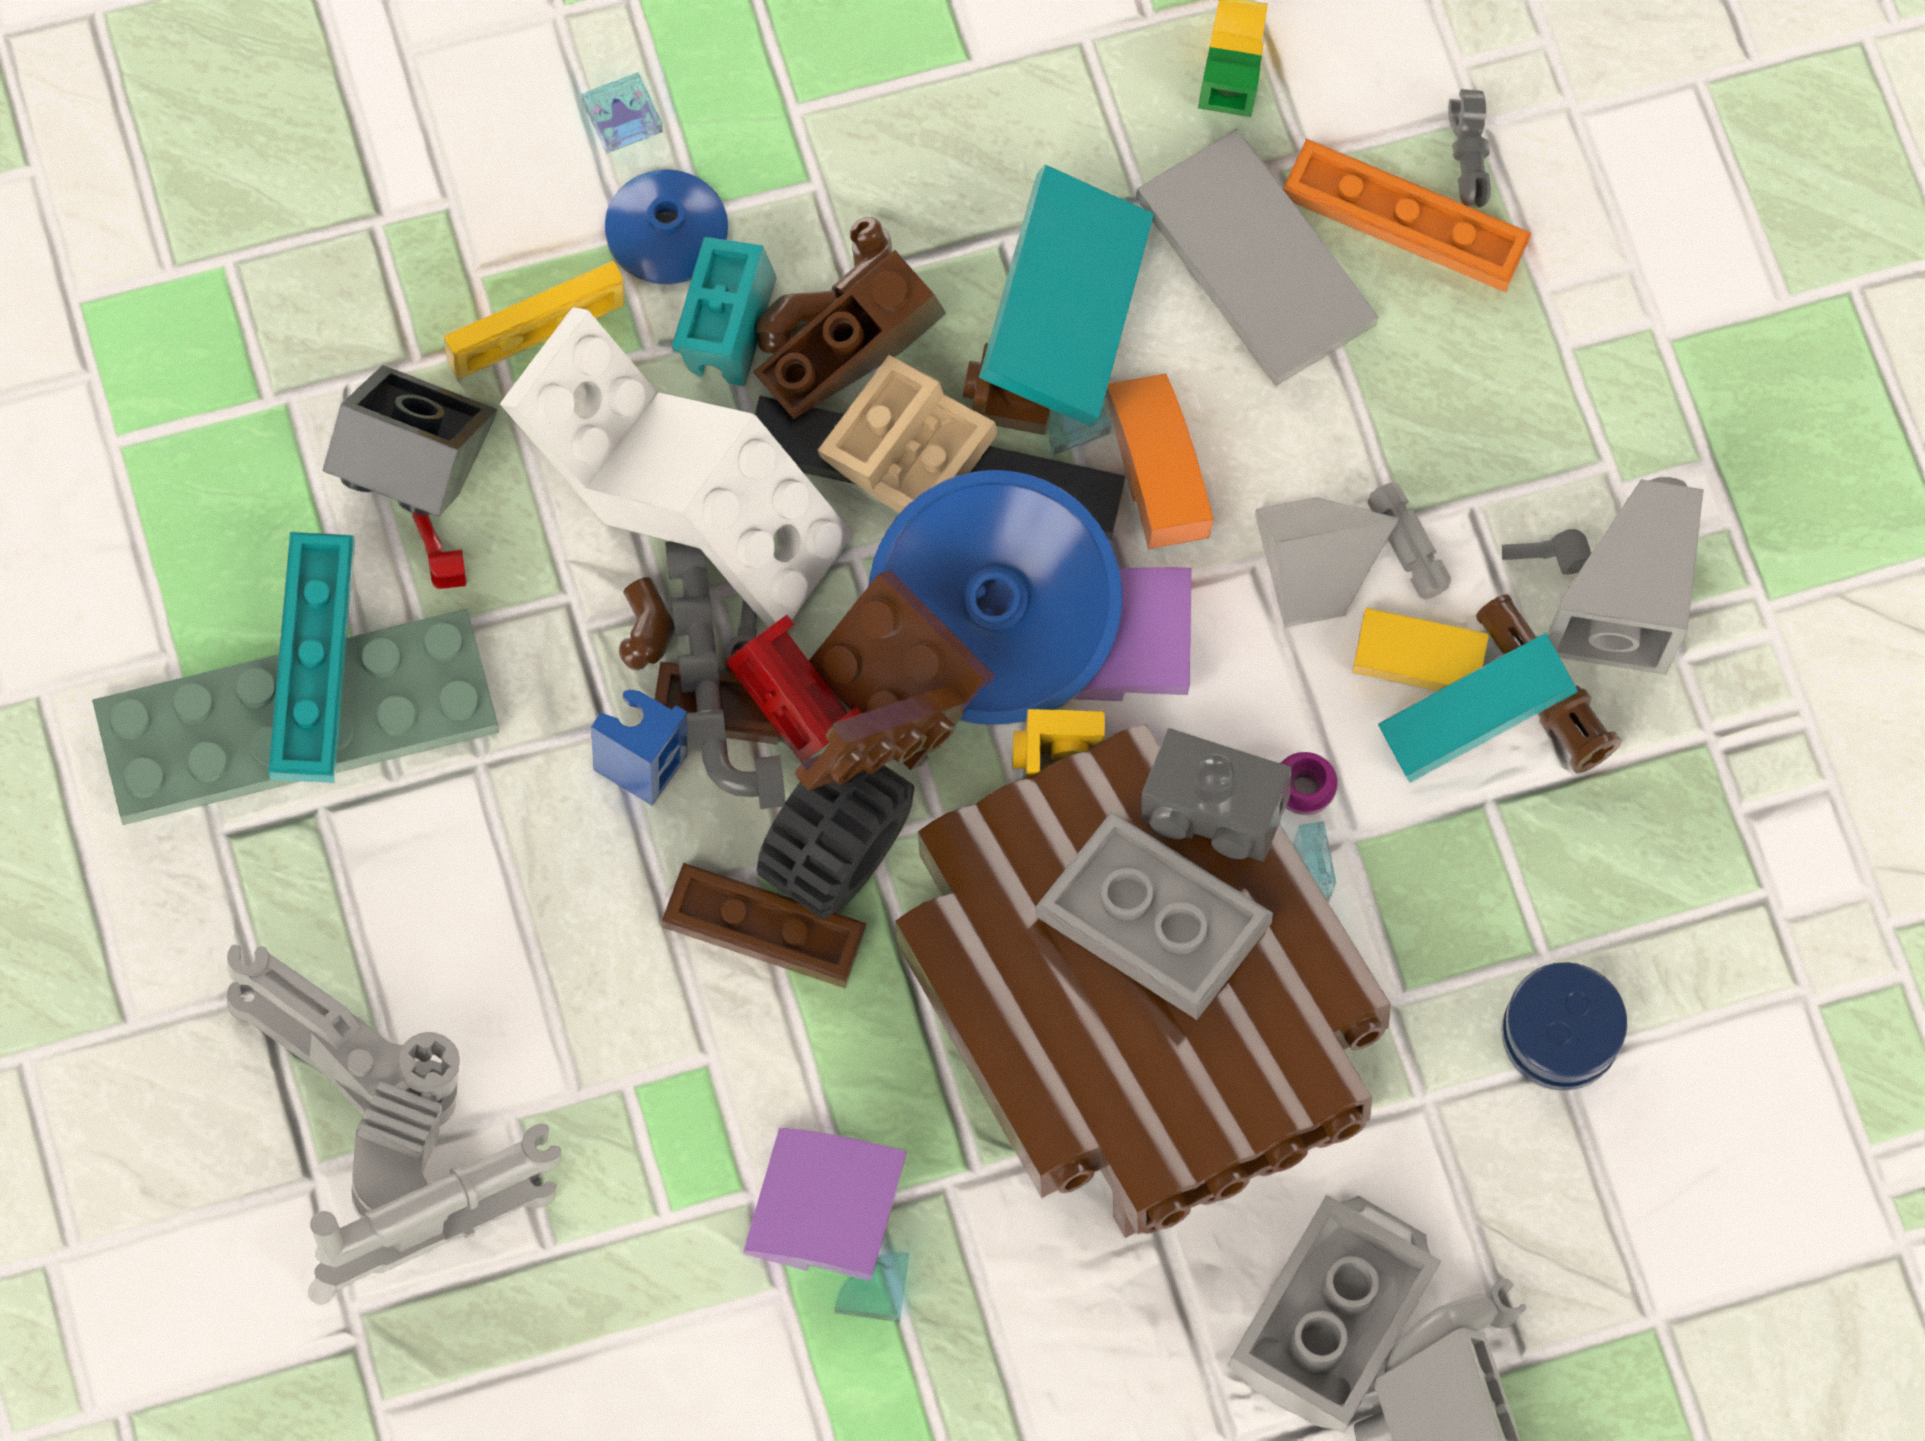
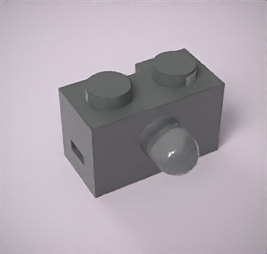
(1216, 795)

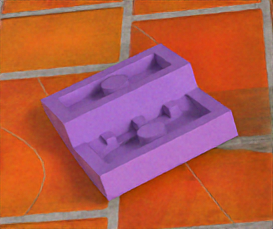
(1152, 637)
(825, 1202)

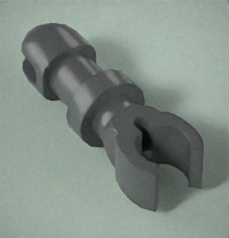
(1468, 123)

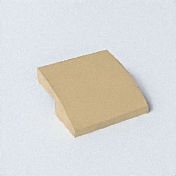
(905, 436)

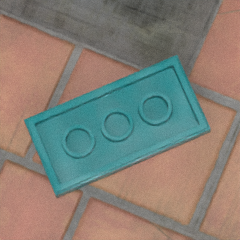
(1067, 296)

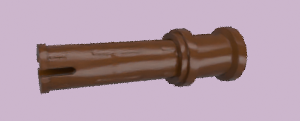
(1506, 623)

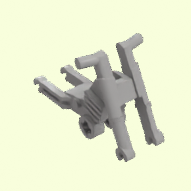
(396, 1134)

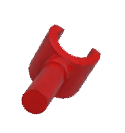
(445, 567)

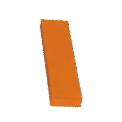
(1406, 215)

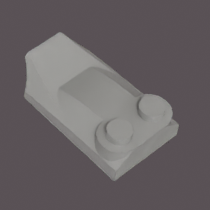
(1335, 1311)

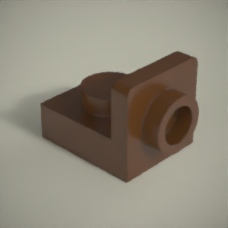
(1001, 405)

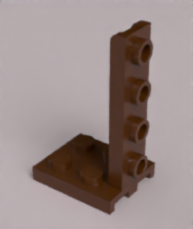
(903, 677)

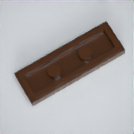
(763, 925)

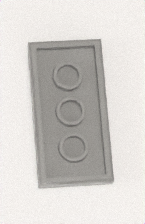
(1256, 257)

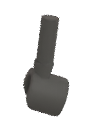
(1568, 546)
(746, 631)

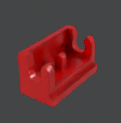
(788, 689)

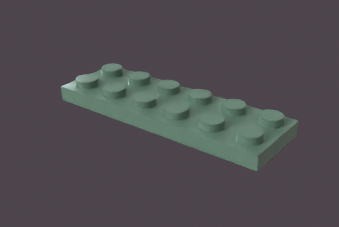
(213, 730)

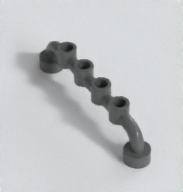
(701, 675)

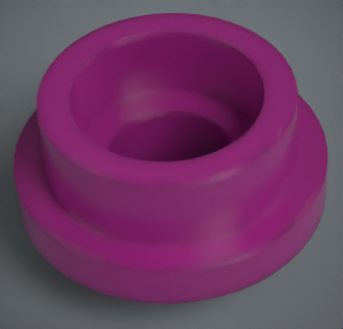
(1321, 773)

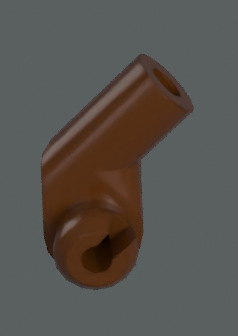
(869, 248)
(651, 630)

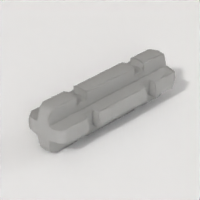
(1411, 542)

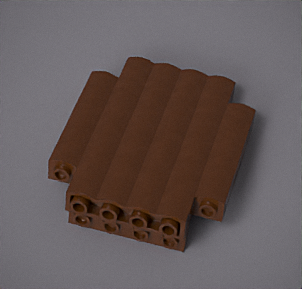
(1097, 1065)

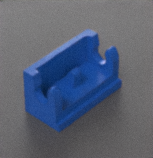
(641, 755)

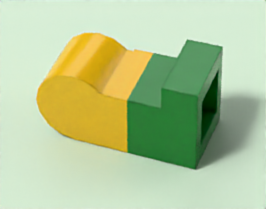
(1234, 57)

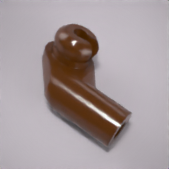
(786, 314)

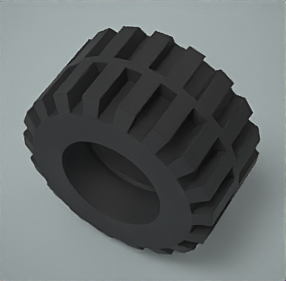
(834, 838)

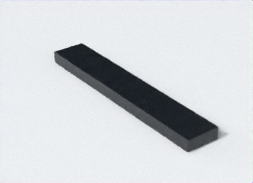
(802, 437)

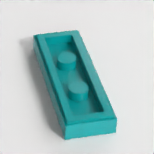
(1477, 707)

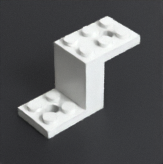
(677, 468)

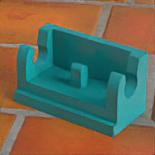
(722, 307)

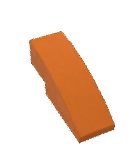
(1159, 461)

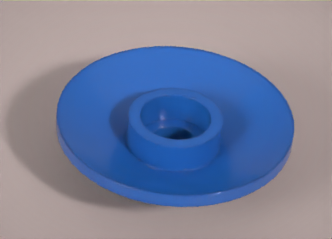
(660, 250)

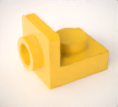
(1055, 734)

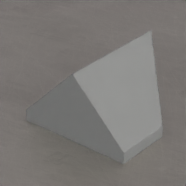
(1320, 555)

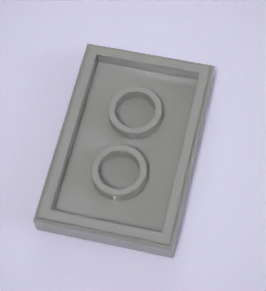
(1154, 915)

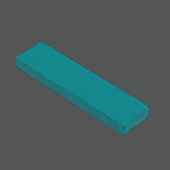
(312, 657)

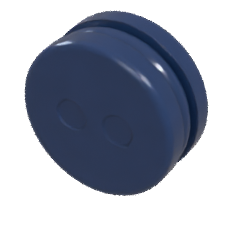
(1564, 1026)

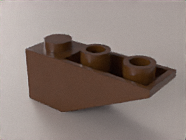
(852, 336)

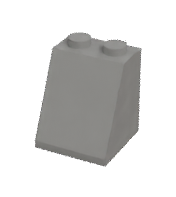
(1637, 584)

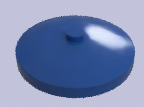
(1016, 580)

